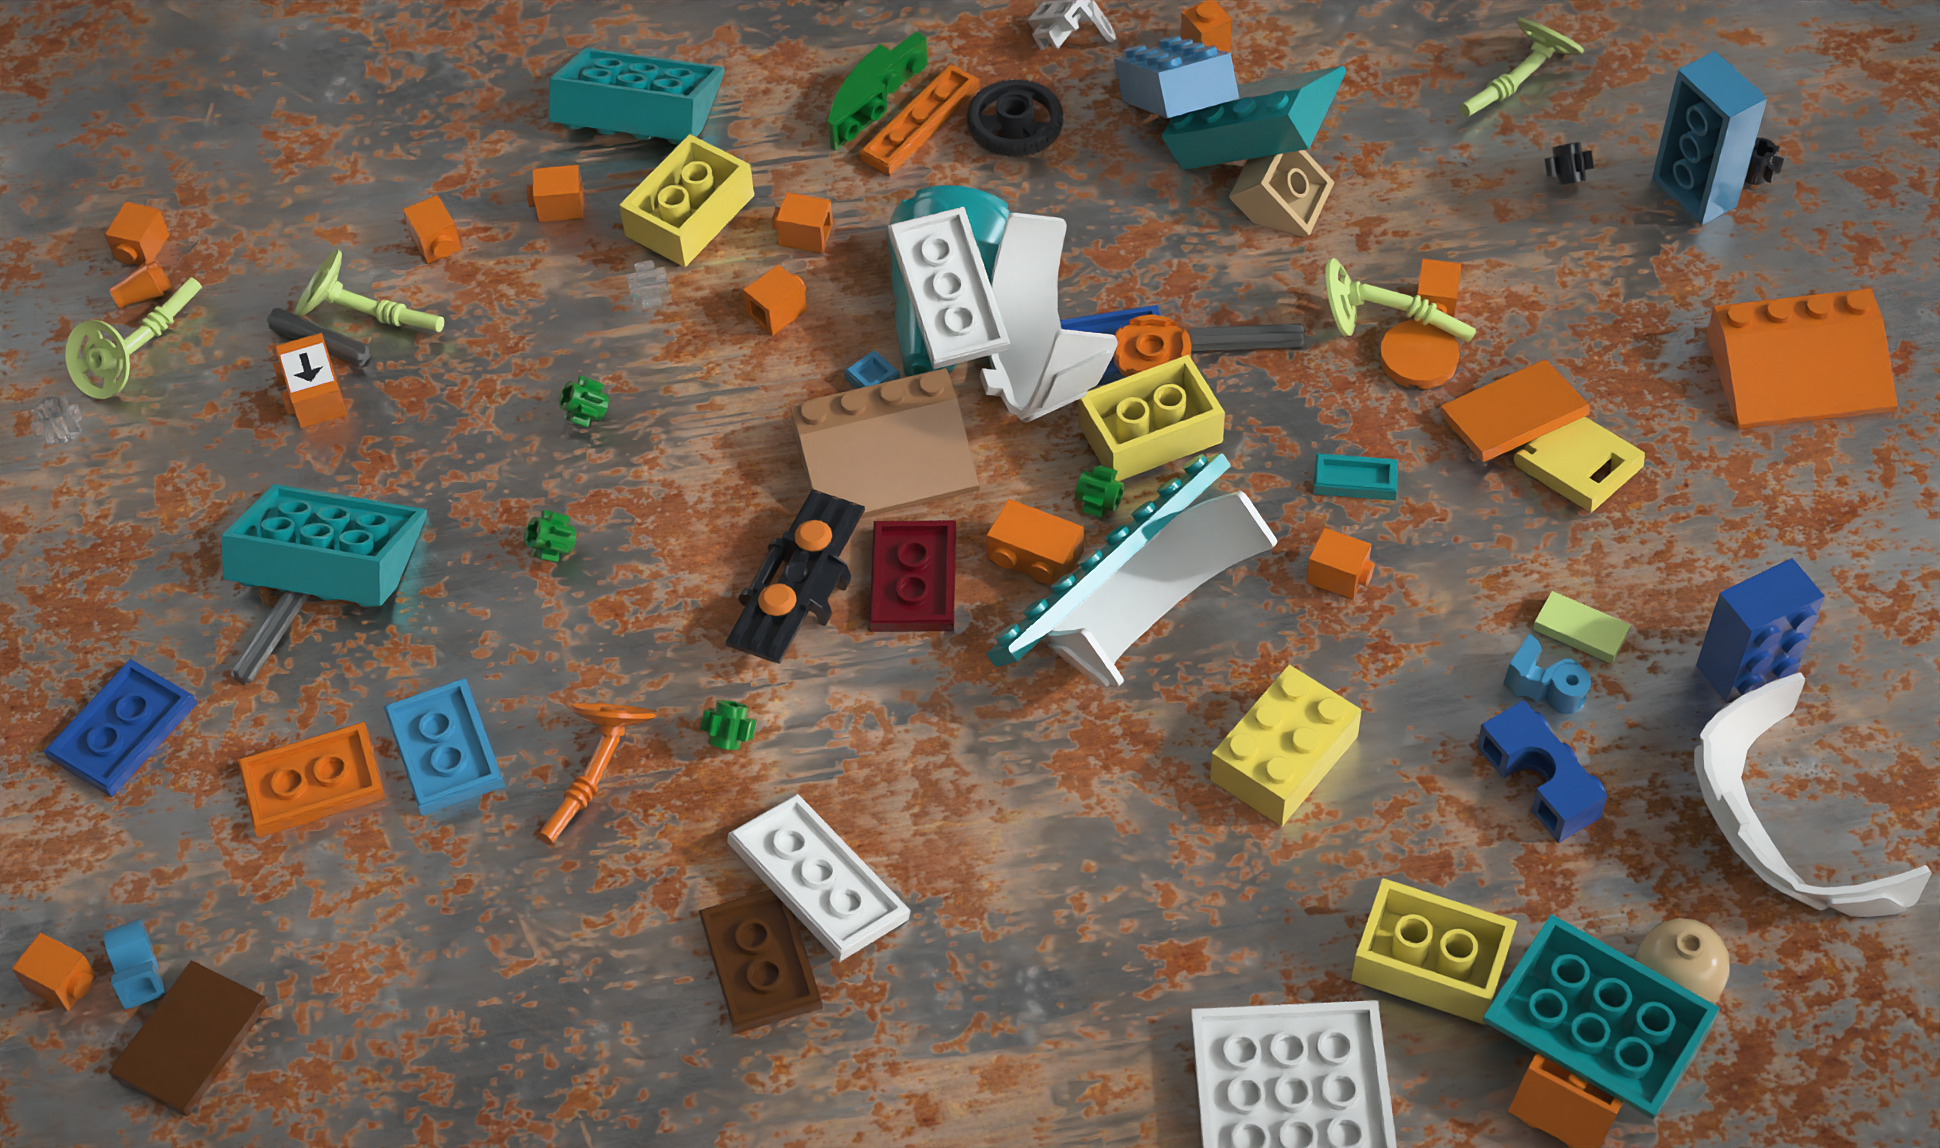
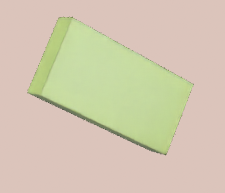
(1581, 627)

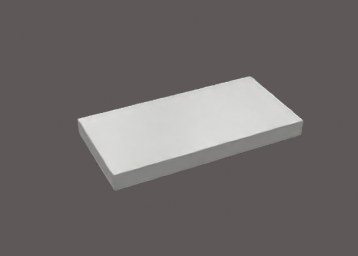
(948, 288)
(818, 877)

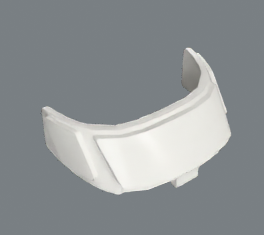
(1044, 362)
(1155, 579)
(1719, 771)

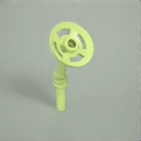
(1545, 44)
(326, 287)
(1347, 295)
(107, 355)

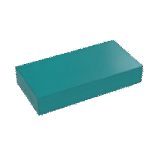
(1355, 476)

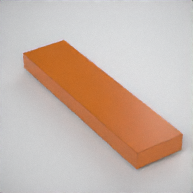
(919, 120)

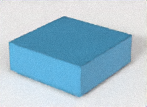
(871, 371)

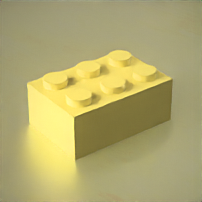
(687, 200)
(1151, 418)
(1285, 745)
(1433, 950)

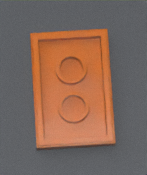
(1514, 410)
(311, 779)

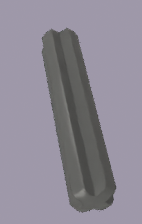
(1246, 337)
(337, 344)
(268, 636)

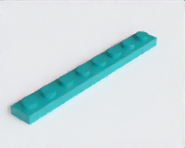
(1101, 564)

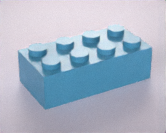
(1176, 77)
(1708, 137)

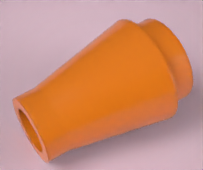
(142, 284)

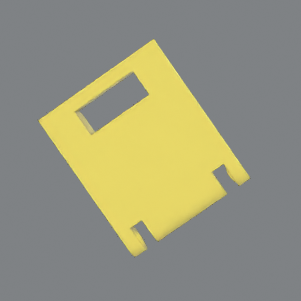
(1573, 454)

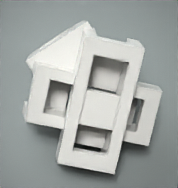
(1058, 18)

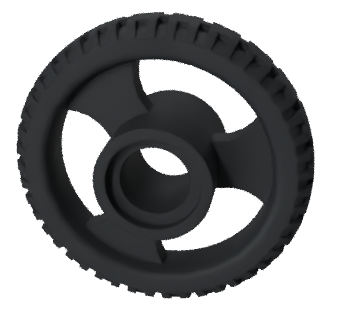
(1014, 118)

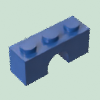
(1524, 741)

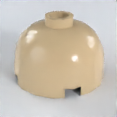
(1688, 956)

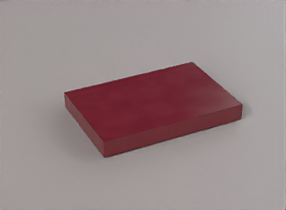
(913, 576)

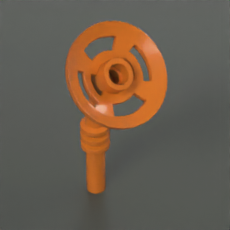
(612, 724)

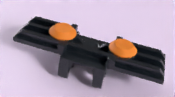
(813, 569)

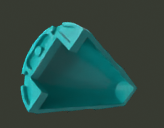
(987, 220)

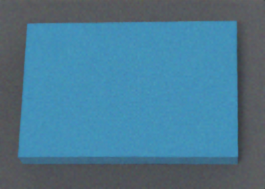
(443, 746)

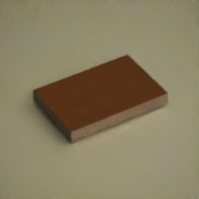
(759, 960)
(188, 1038)

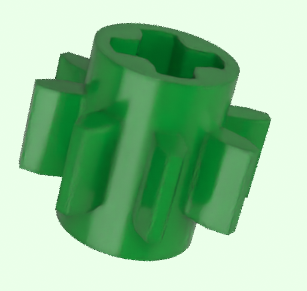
(583, 401)
(1099, 491)
(550, 536)
(728, 724)

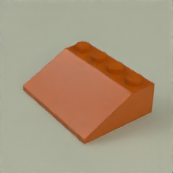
(1802, 358)

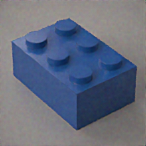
(1759, 630)

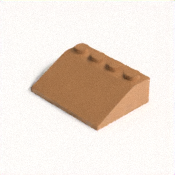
(887, 443)

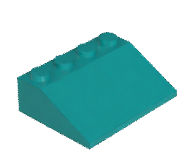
(633, 94)
(1265, 120)
(322, 545)
(1602, 1016)

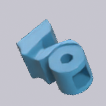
(1561, 683)
(134, 964)

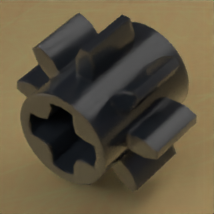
(1763, 162)
(1569, 163)

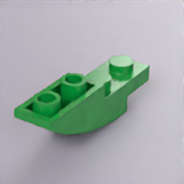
(866, 88)

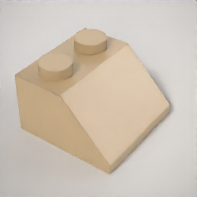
(1283, 191)

